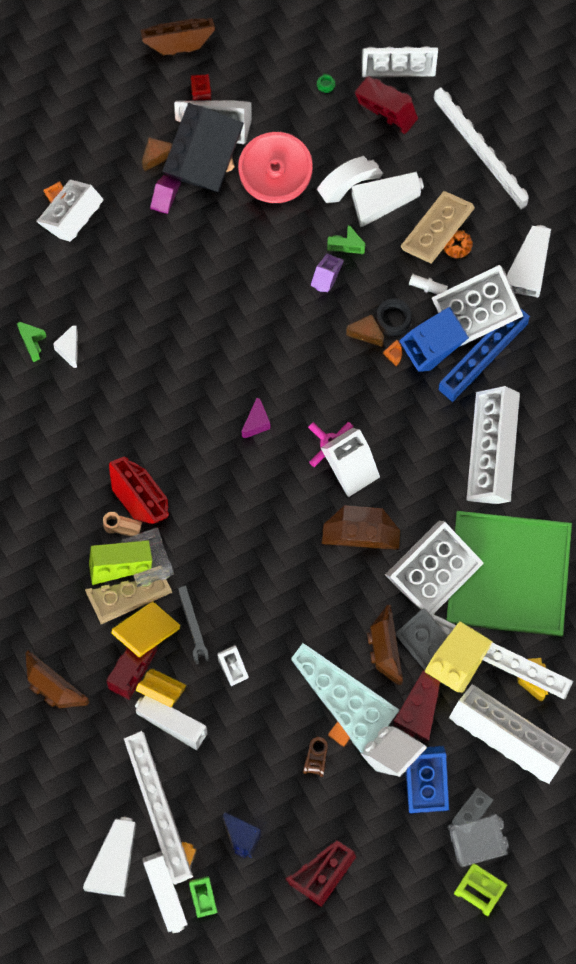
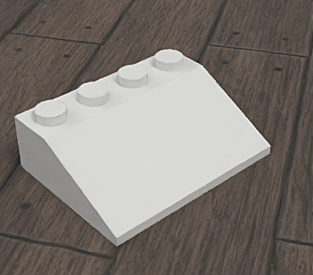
(399, 61)
(481, 303)
(434, 568)

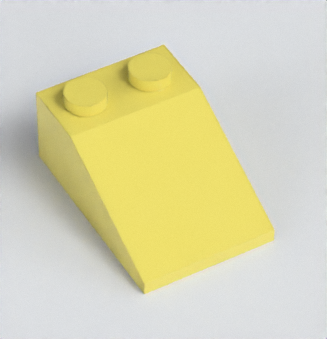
(459, 657)

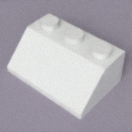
(68, 215)

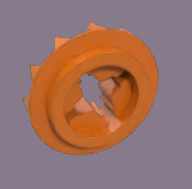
(456, 251)

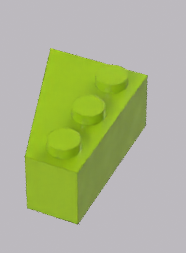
(119, 560)

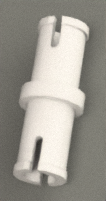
(427, 284)

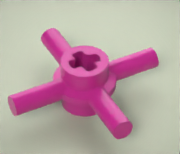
(325, 438)

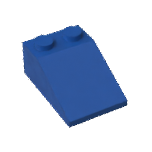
(428, 781)

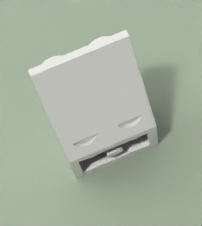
(351, 461)

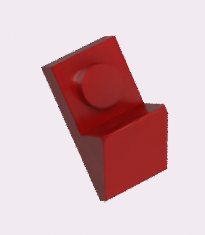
(201, 88)

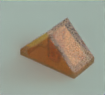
(155, 153)
(366, 330)

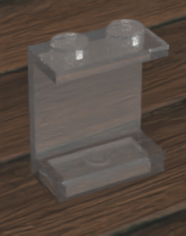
(161, 567)
(478, 840)

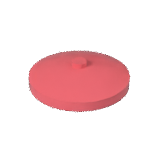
(275, 167)

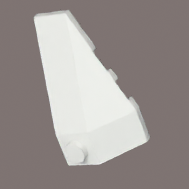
(235, 109)

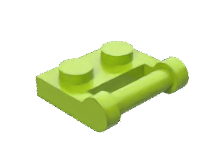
(485, 884)

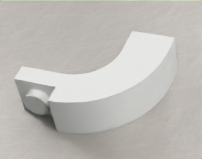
(346, 176)

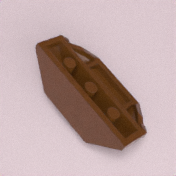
(178, 35)
(361, 528)
(384, 645)
(52, 685)

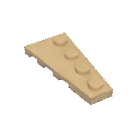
(119, 599)

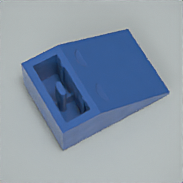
(434, 340)

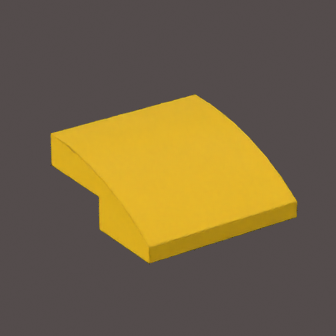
(161, 687)

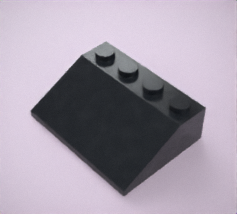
(203, 147)

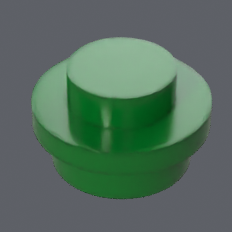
(325, 83)

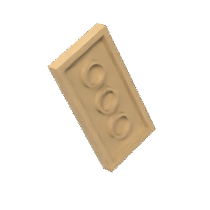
(437, 227)

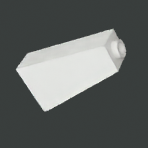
(385, 195)
(529, 265)
(172, 721)
(113, 862)
(165, 892)

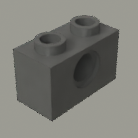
(473, 808)

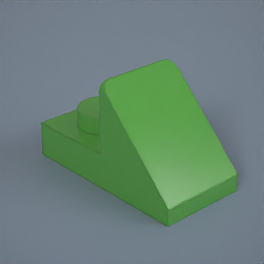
(351, 244)
(30, 337)
(203, 896)

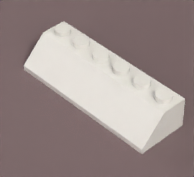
(493, 446)
(510, 733)

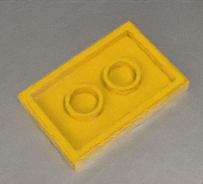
(145, 629)

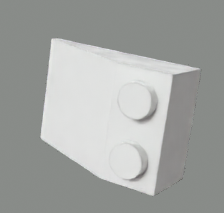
(392, 751)

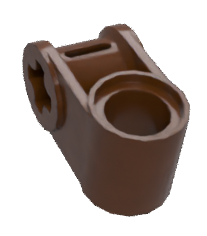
(316, 759)

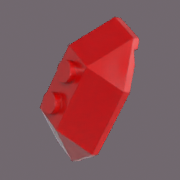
(138, 491)

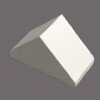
(68, 346)
(232, 665)

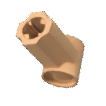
(124, 525)

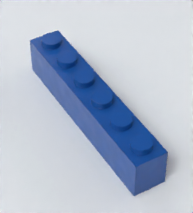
(480, 357)

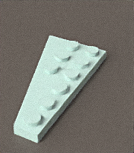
(349, 701)

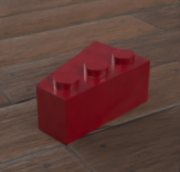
(388, 102)
(129, 672)
(419, 708)
(323, 873)

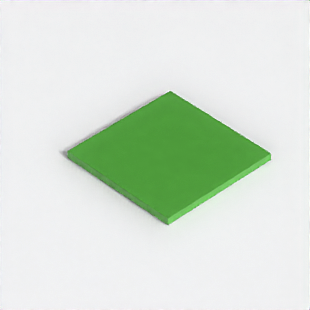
(521, 576)

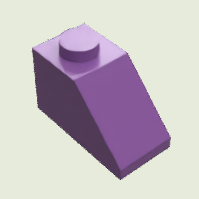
(326, 273)

